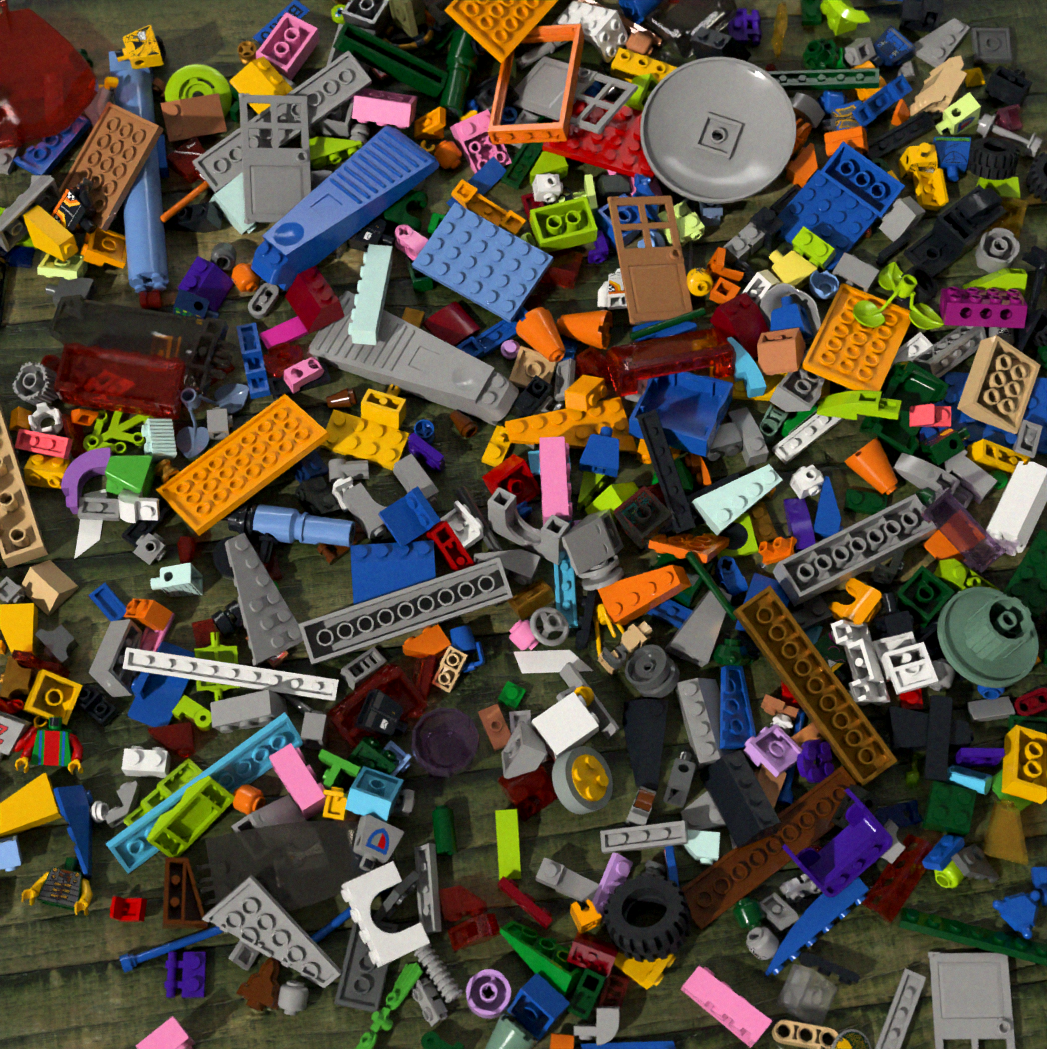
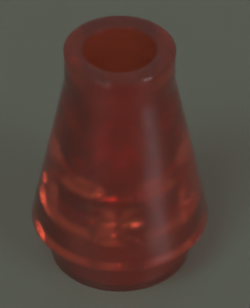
(186, 549)

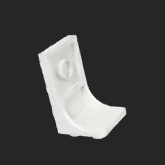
(600, 27)

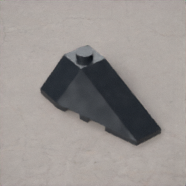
(644, 733)

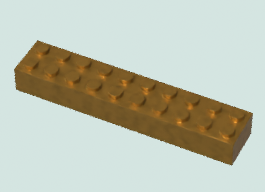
(815, 686)

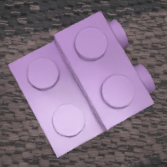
(773, 750)

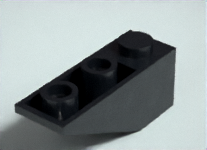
(196, 218)

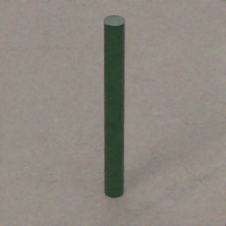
(667, 324)
(711, 584)

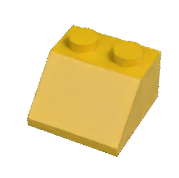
(52, 696)

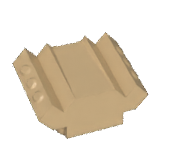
(941, 88)

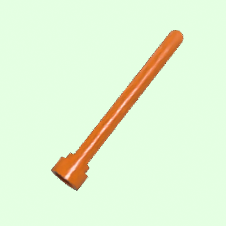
(184, 202)

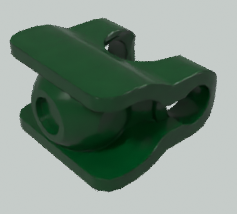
(398, 214)

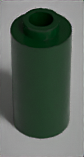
(444, 831)

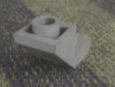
(128, 795)

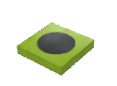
(742, 538)

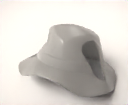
(772, 300)

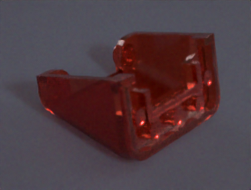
(390, 681)

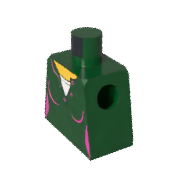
(832, 655)

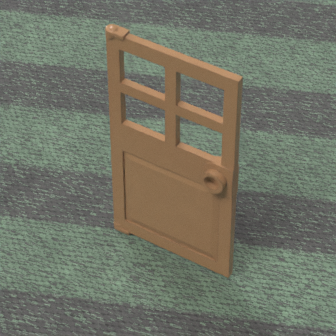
(651, 275)

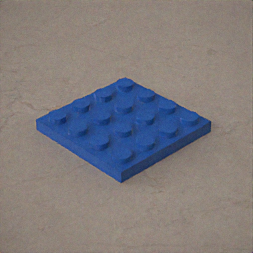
(827, 214)

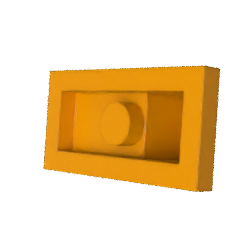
(431, 125)

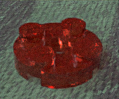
(282, 350)

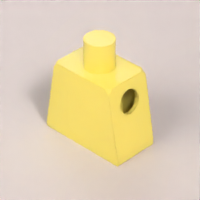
(791, 268)

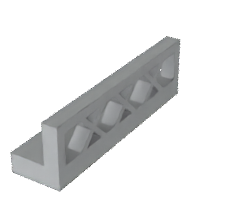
(952, 352)

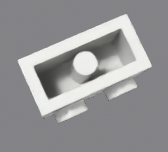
(146, 762)

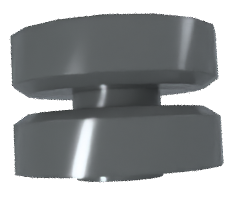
(652, 672)

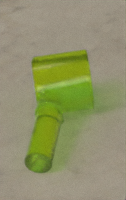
(912, 777)

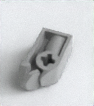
(970, 475)

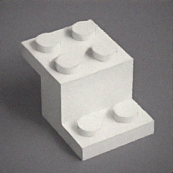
(905, 662)

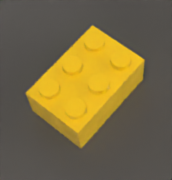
(1025, 764)

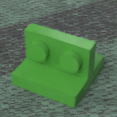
(336, 770)

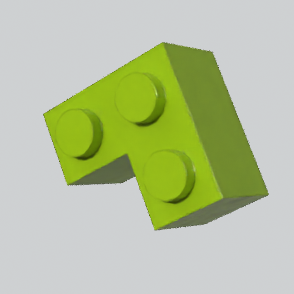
(612, 498)

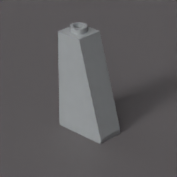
(700, 631)

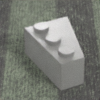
(110, 657)
(247, 711)

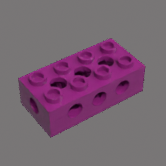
(982, 307)

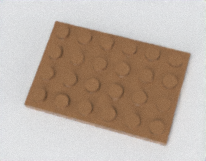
(112, 159)

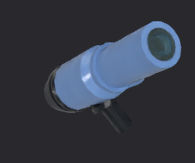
(287, 525)

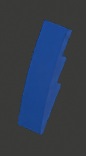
(253, 360)

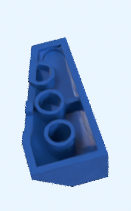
(75, 807)

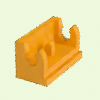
(586, 918)

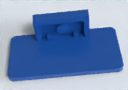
(158, 694)

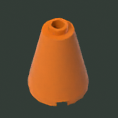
(587, 327)
(542, 334)
(874, 467)

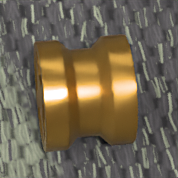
(247, 48)
(165, 470)

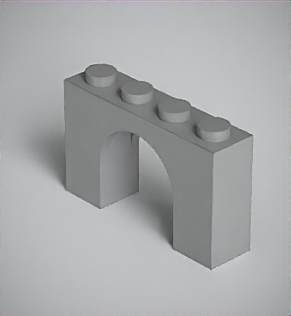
(366, 510)
(506, 521)

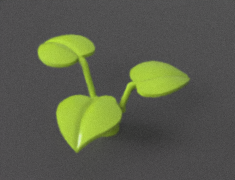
(889, 279)

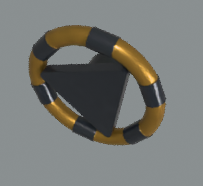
(408, 43)

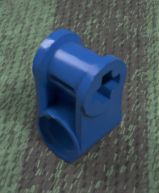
(731, 580)

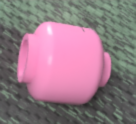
(522, 635)

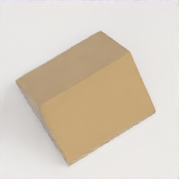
(47, 586)

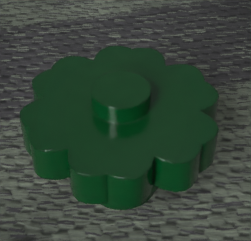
(821, 55)

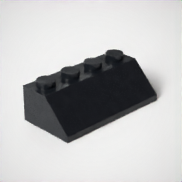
(740, 799)

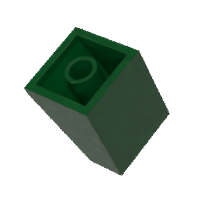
(688, 595)

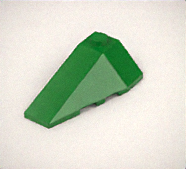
(544, 956)

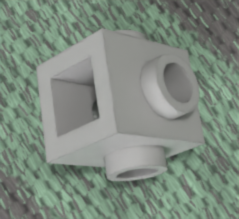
(143, 544)

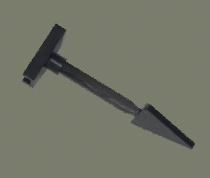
(1038, 259)

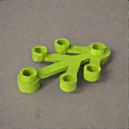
(116, 432)

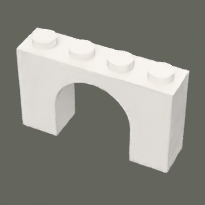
(383, 946)

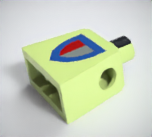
(960, 116)

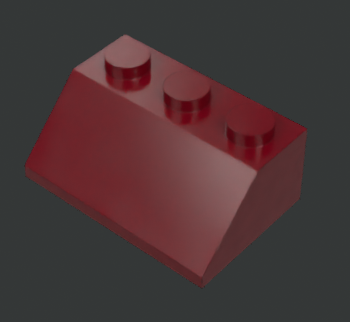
(314, 300)

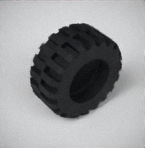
(651, 941)

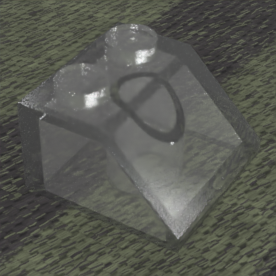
(807, 995)

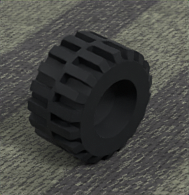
(993, 158)
(1036, 177)

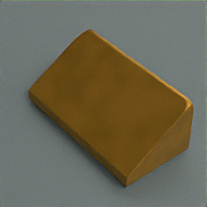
(531, 599)

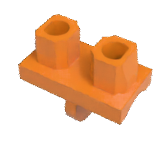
(778, 550)

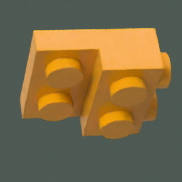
(104, 247)

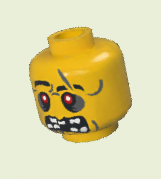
(699, 281)

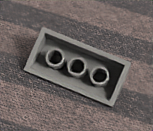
(12, 224)
(701, 715)

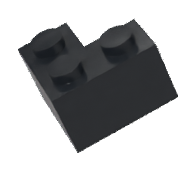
(920, 15)

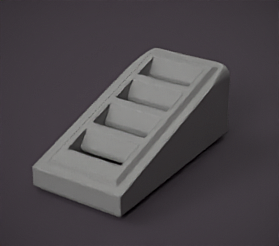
(349, 671)

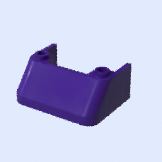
(847, 853)

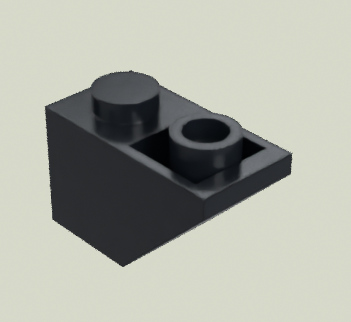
(531, 398)

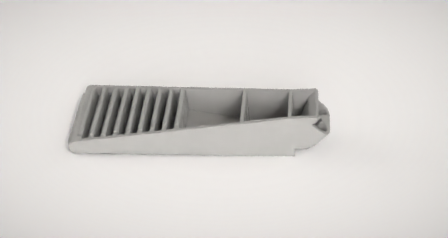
(417, 365)

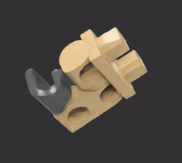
(631, 640)

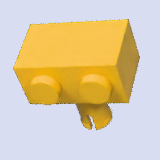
(384, 407)

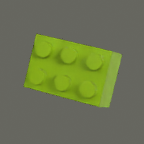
(563, 225)

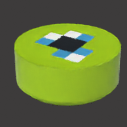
(336, 13)

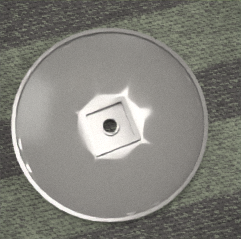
(725, 99)

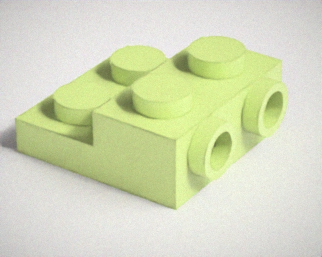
(688, 225)
(70, 269)

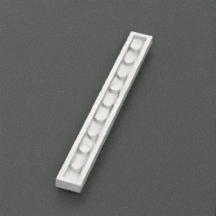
(819, 424)
(230, 674)

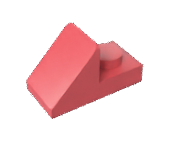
(929, 416)

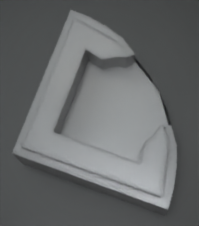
(907, 71)

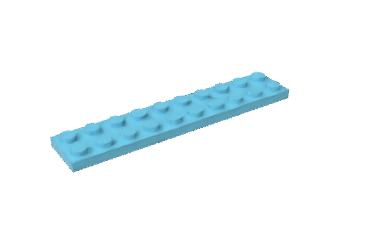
(235, 769)

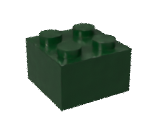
(923, 596)
(949, 809)

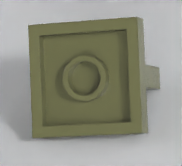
(408, 15)

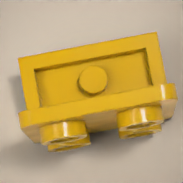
(644, 972)

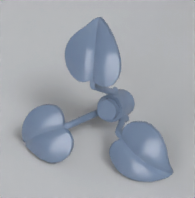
(195, 440)

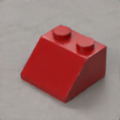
(513, 477)

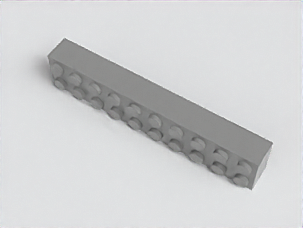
(405, 611)

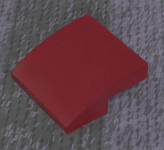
(451, 324)

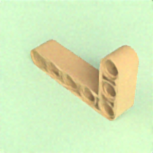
(794, 1038)

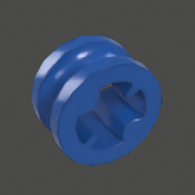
(511, 111)
(523, 510)

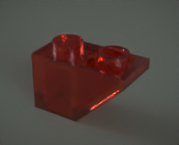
(459, 902)

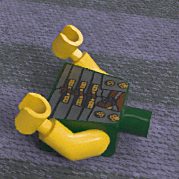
(62, 889)

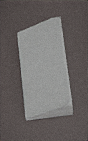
(990, 709)

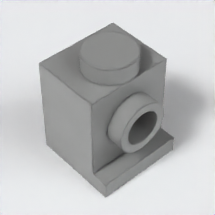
(855, 52)

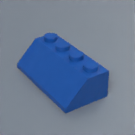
(863, 180)

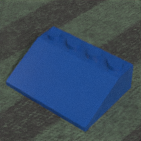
(390, 568)

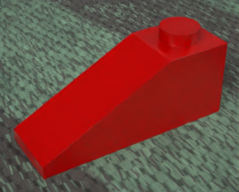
(449, 547)

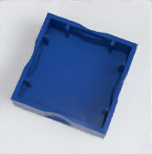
(688, 409)

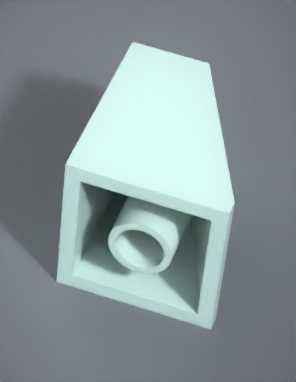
(231, 203)

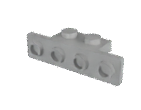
(573, 680)

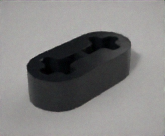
(615, 91)

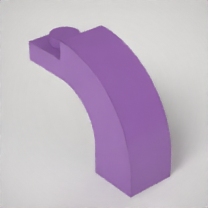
(80, 471)

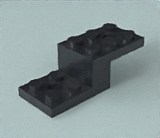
(951, 237)

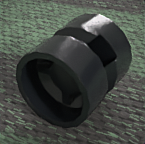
(223, 622)

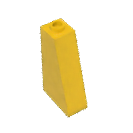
(29, 807)

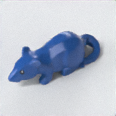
(643, 189)

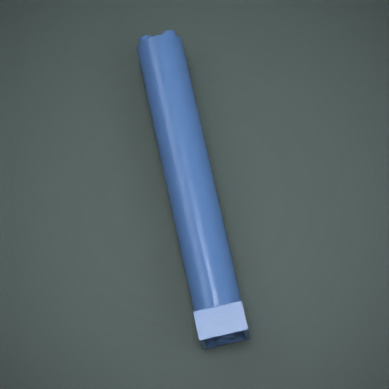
(143, 202)

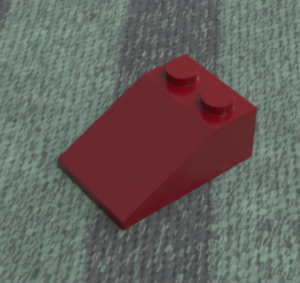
(741, 321)

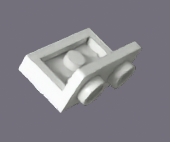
(464, 525)

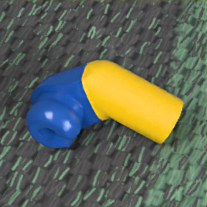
(472, 109)

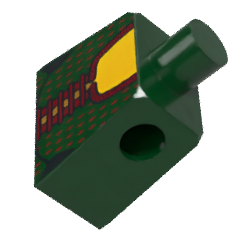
(944, 444)

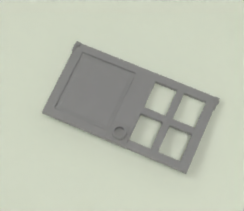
(544, 91)
(274, 176)
(971, 997)

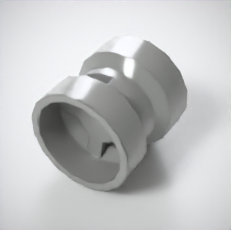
(359, 133)

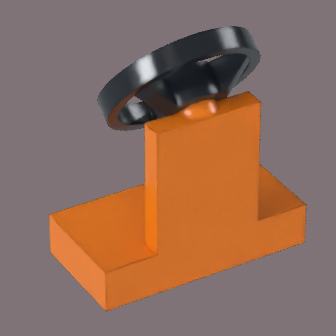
(716, 268)

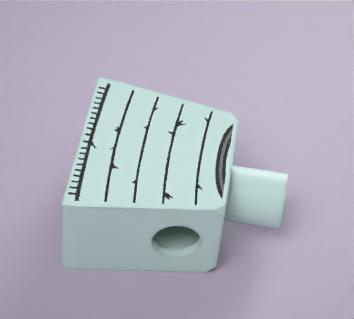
(179, 580)

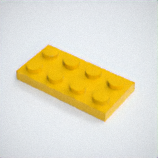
(365, 440)

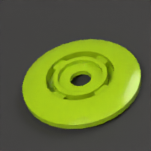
(185, 84)

